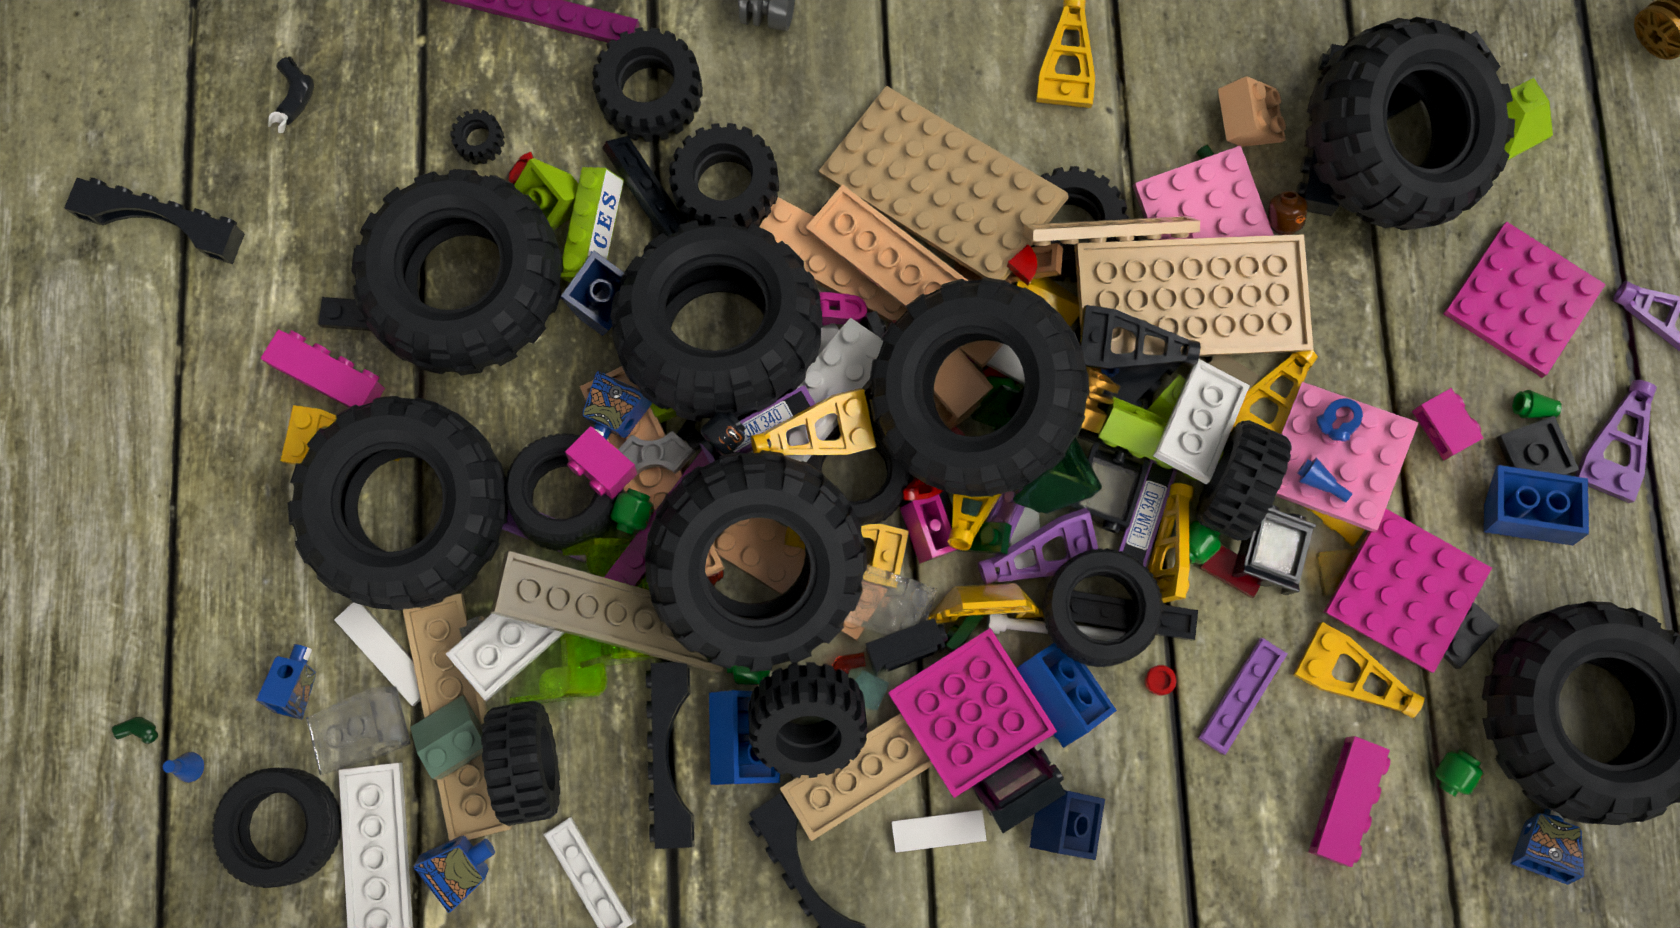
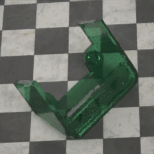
(1056, 488)

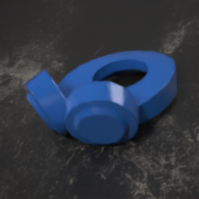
(1346, 429)

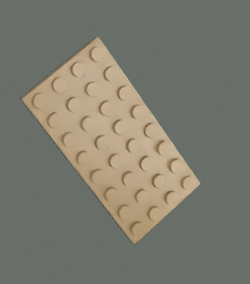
(942, 184)
(1214, 291)

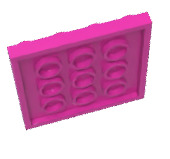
(1524, 299)
(1408, 590)
(972, 712)

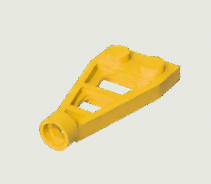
(1064, 88)
(1262, 390)
(852, 421)
(301, 428)
(966, 526)
(887, 550)
(1173, 581)
(1322, 656)

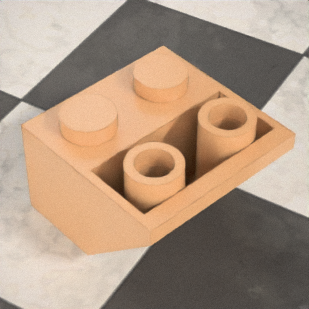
(1251, 113)
(958, 389)

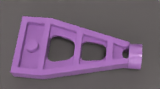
(1641, 305)
(1607, 475)
(1077, 535)

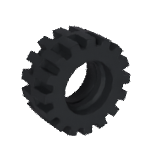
(470, 123)

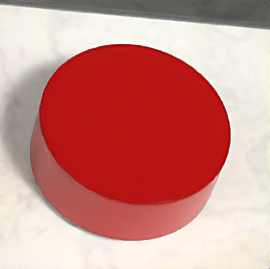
(1160, 680)

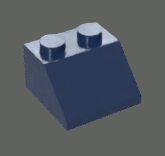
(593, 291)
(1069, 826)

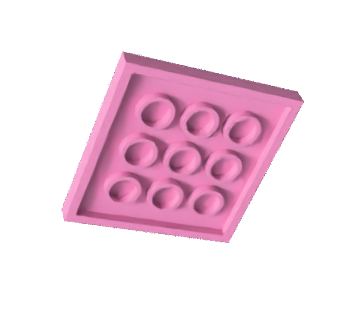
(1211, 190)
(1362, 465)

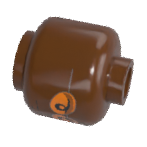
(1287, 213)

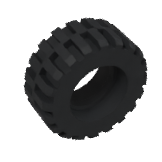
(639, 52)
(719, 146)
(1093, 196)
(1244, 481)
(810, 747)
(520, 763)

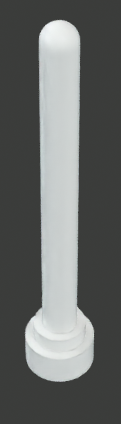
(1001, 622)

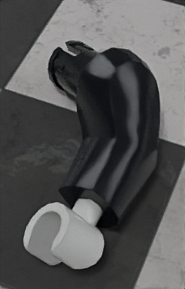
(298, 96)

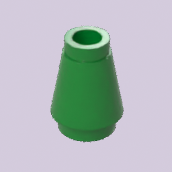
(1534, 405)

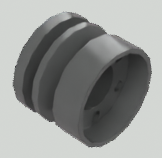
(778, 12)

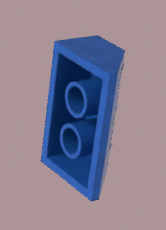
(1537, 505)
(1066, 693)
(730, 749)

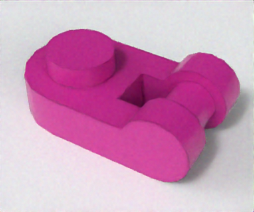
(847, 307)

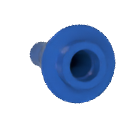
(1316, 475)
(186, 767)

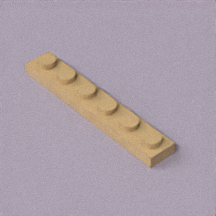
(1121, 229)

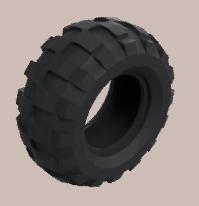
(1464, 110)
(417, 222)
(705, 262)
(1050, 404)
(329, 491)
(770, 631)
(1527, 723)

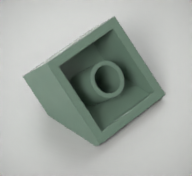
(448, 738)

